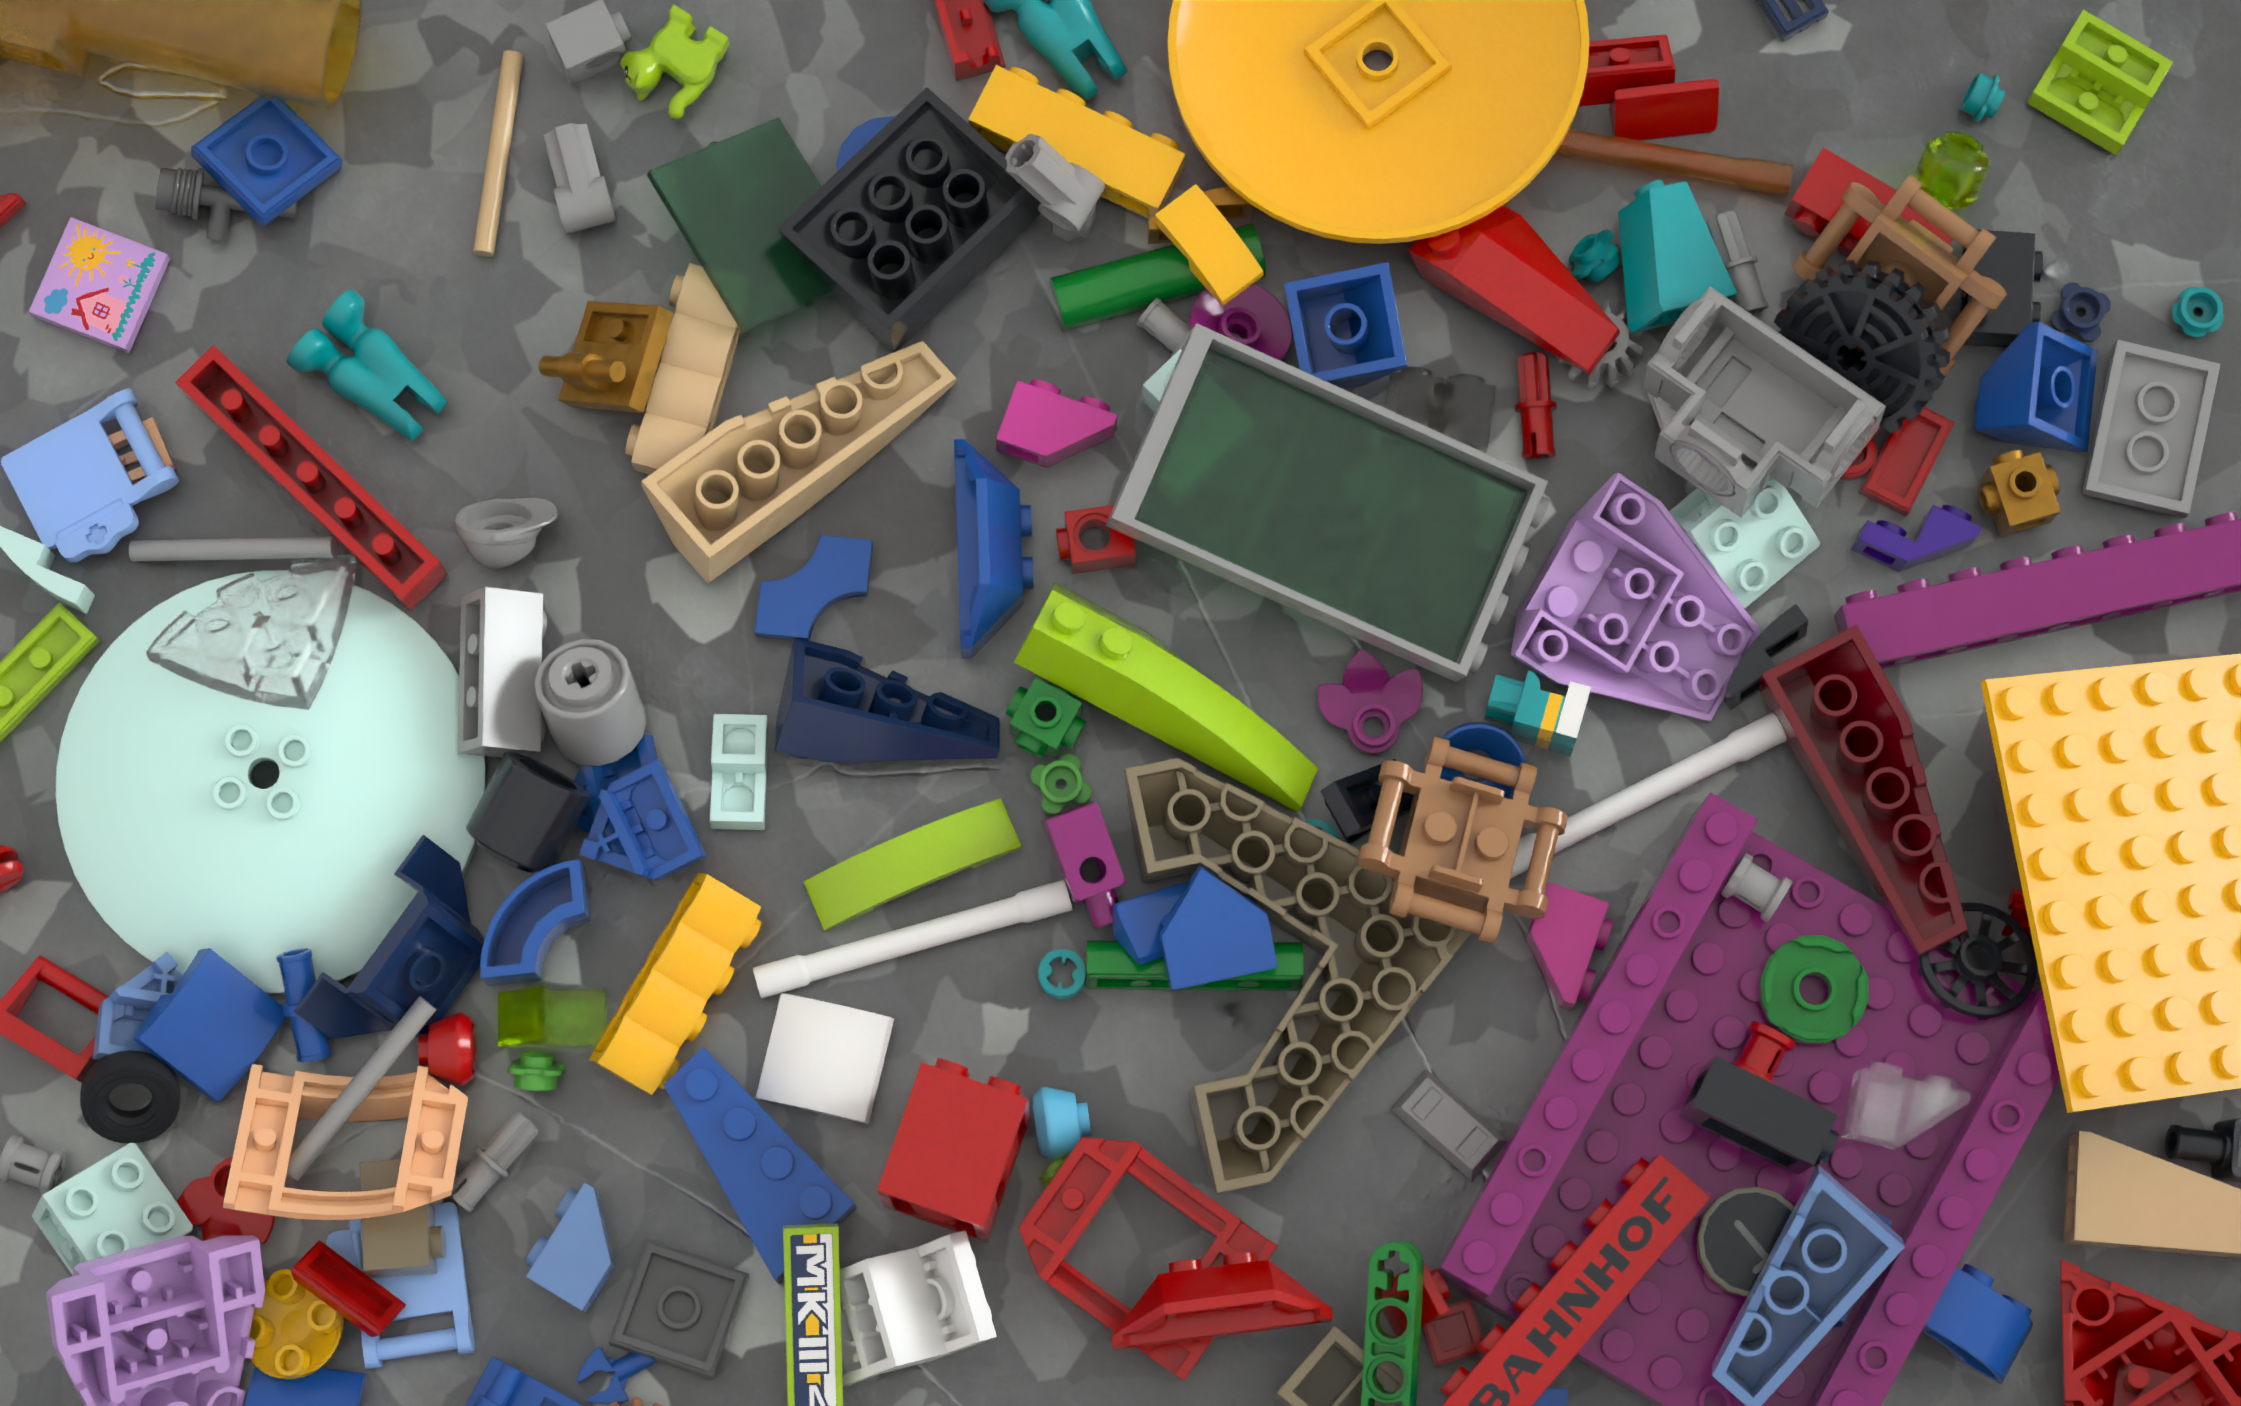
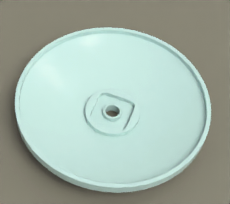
(199, 858)

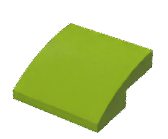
(2099, 82)

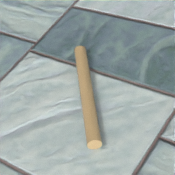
(498, 153)

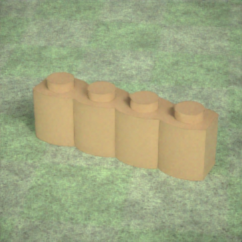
(690, 374)

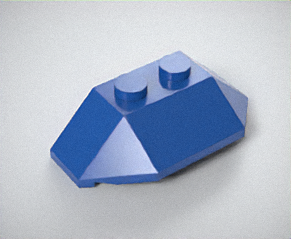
(988, 548)

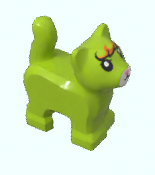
(674, 53)

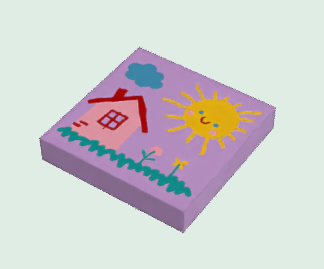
(99, 285)

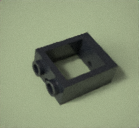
(1760, 1116)

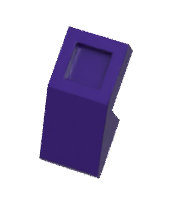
(1939, 534)

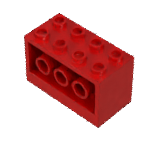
(955, 1149)

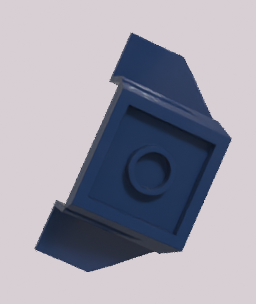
(424, 954)

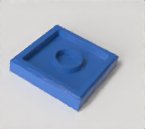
(266, 158)

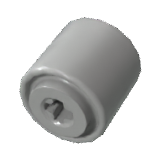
(590, 702)

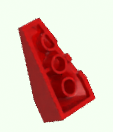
(1520, 283)

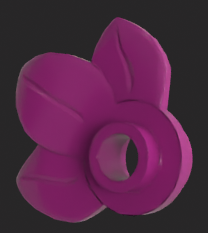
(1371, 695)

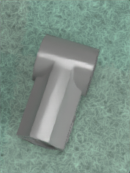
(580, 190)

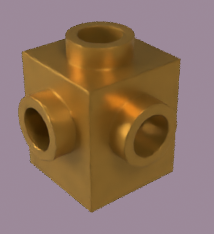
(2019, 492)

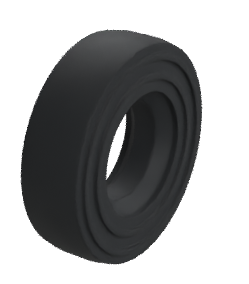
(125, 1125)

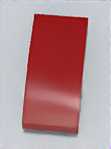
(1433, 1301)

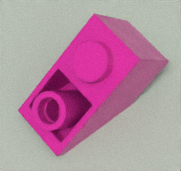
(1050, 427)
(1566, 941)

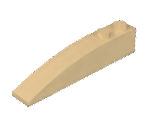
(777, 463)

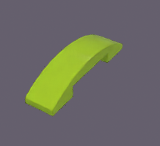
(911, 862)

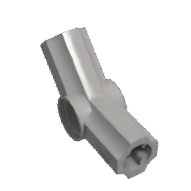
(1063, 188)

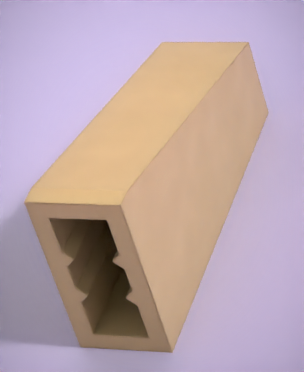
(2145, 1202)

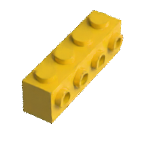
(1134, 167)

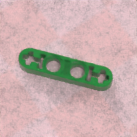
(1378, 1344)

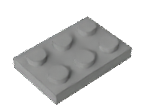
(2151, 429)

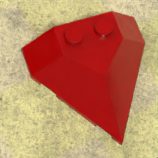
(2141, 1349)

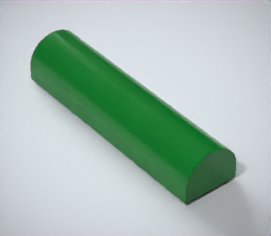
(1133, 283)
(1113, 968)

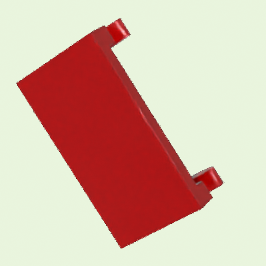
(968, 37)

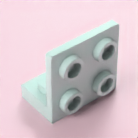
(1748, 550)
(109, 1209)

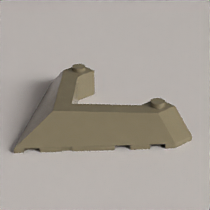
(1319, 894)

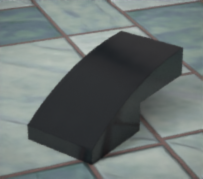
(1757, 659)

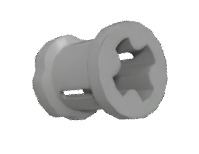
(1756, 887)
(31, 1165)

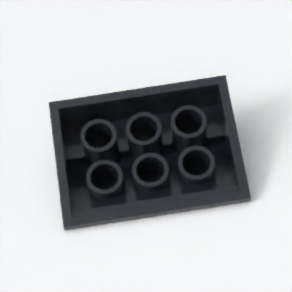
(910, 219)

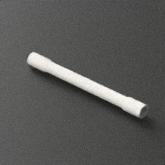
(1737, 747)
(803, 969)

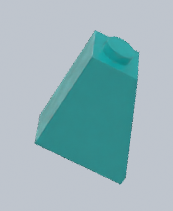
(1667, 255)

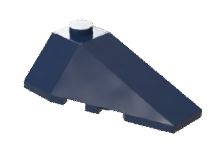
(852, 714)

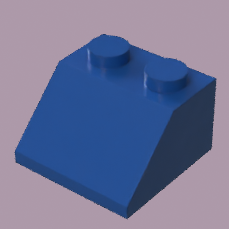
(1347, 326)

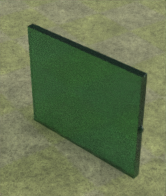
(729, 212)

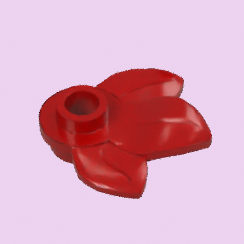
(203, 1206)

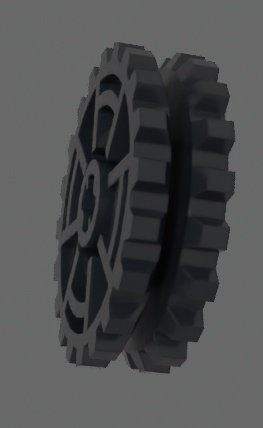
(1883, 319)

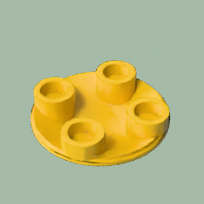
(293, 1329)

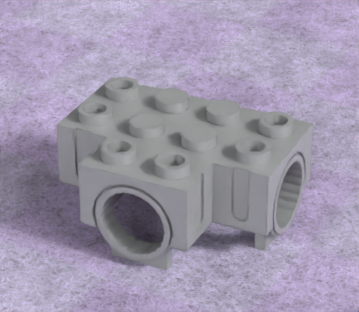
(1753, 408)

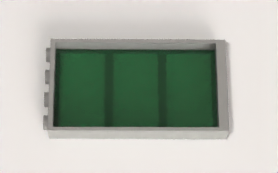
(1329, 504)

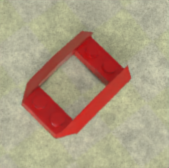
(1075, 1200)

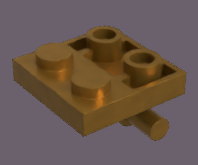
(612, 357)

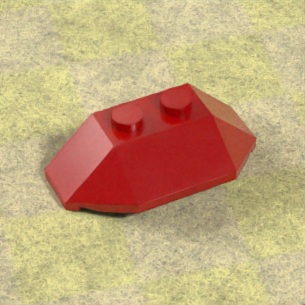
(1218, 1302)

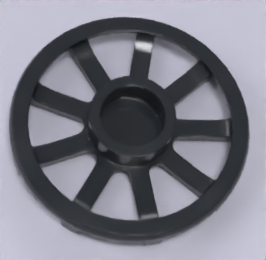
(1978, 961)

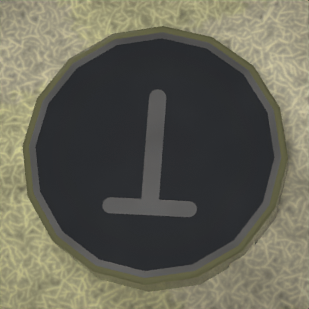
(1739, 1236)

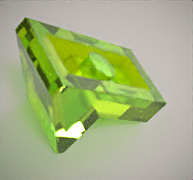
(551, 1017)

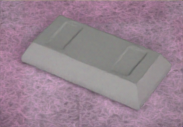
(1448, 1125)

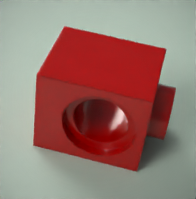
(1117, 553)

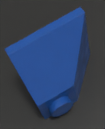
(2039, 391)

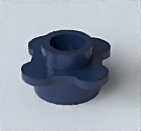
(2092, 302)

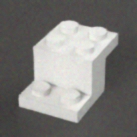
(911, 1308)

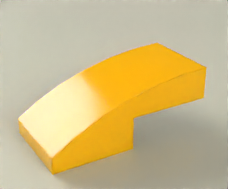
(1210, 244)

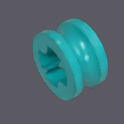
(1078, 975)

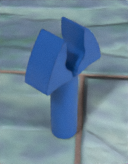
(624, 1369)

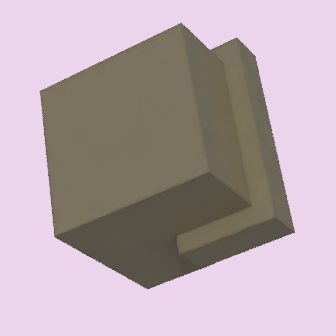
(1334, 1375)

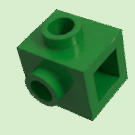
(1039, 736)

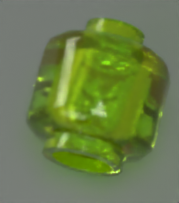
(1953, 169)

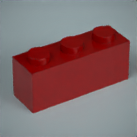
(1821, 197)

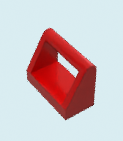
(33, 1039)

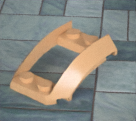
(269, 1129)

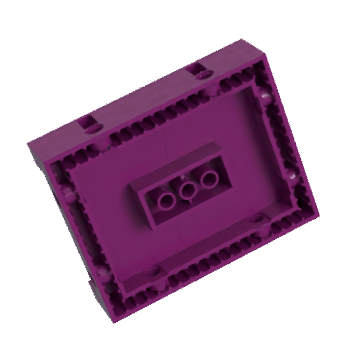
(1615, 1091)

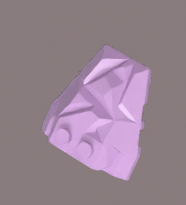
(160, 1322)

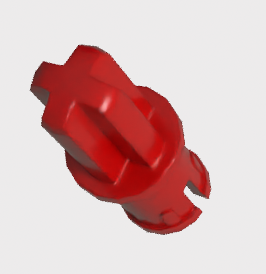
(1535, 406)

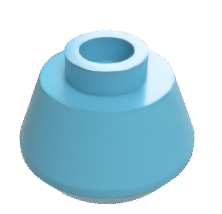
(1059, 1121)

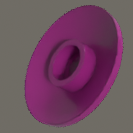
(1252, 315)

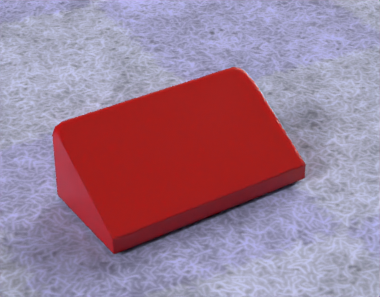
(1626, 65)
(1665, 110)

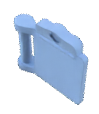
(79, 485)
(421, 1293)

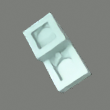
(35, 561)
(739, 772)

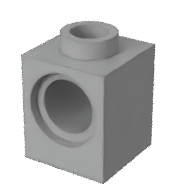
(589, 40)

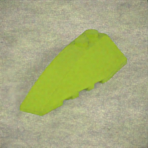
(1161, 694)

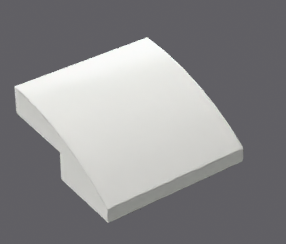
(824, 1058)

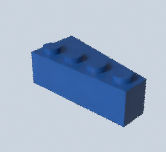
(754, 1159)

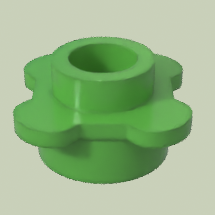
(1064, 769)
(536, 1071)

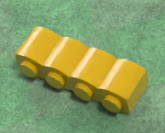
(676, 982)

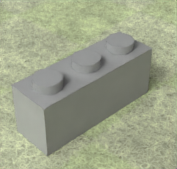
(498, 672)

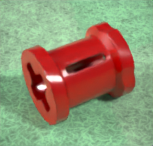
(1764, 1051)

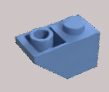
(578, 1253)

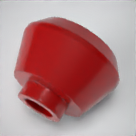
(449, 1049)

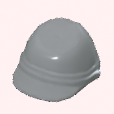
(503, 529)

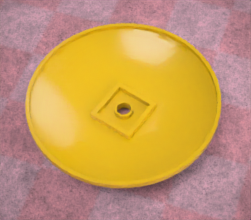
(1388, 153)

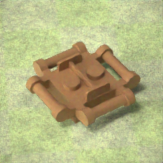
(1913, 251)
(1462, 841)

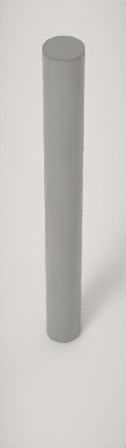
(233, 549)
(359, 1087)

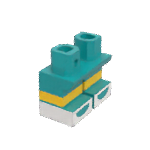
(1538, 715)

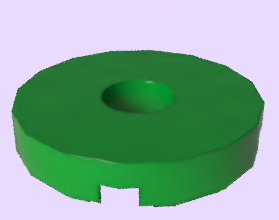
(1790, 1012)

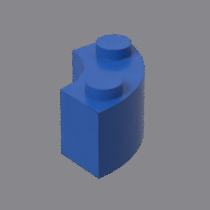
(531, 922)
(1979, 1323)

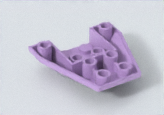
(1633, 609)

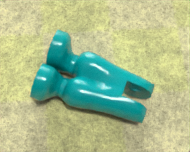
(1066, 36)
(373, 373)

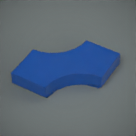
(833, 573)

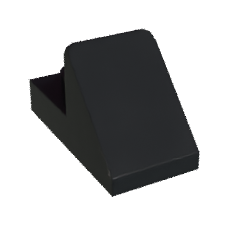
(1355, 800)

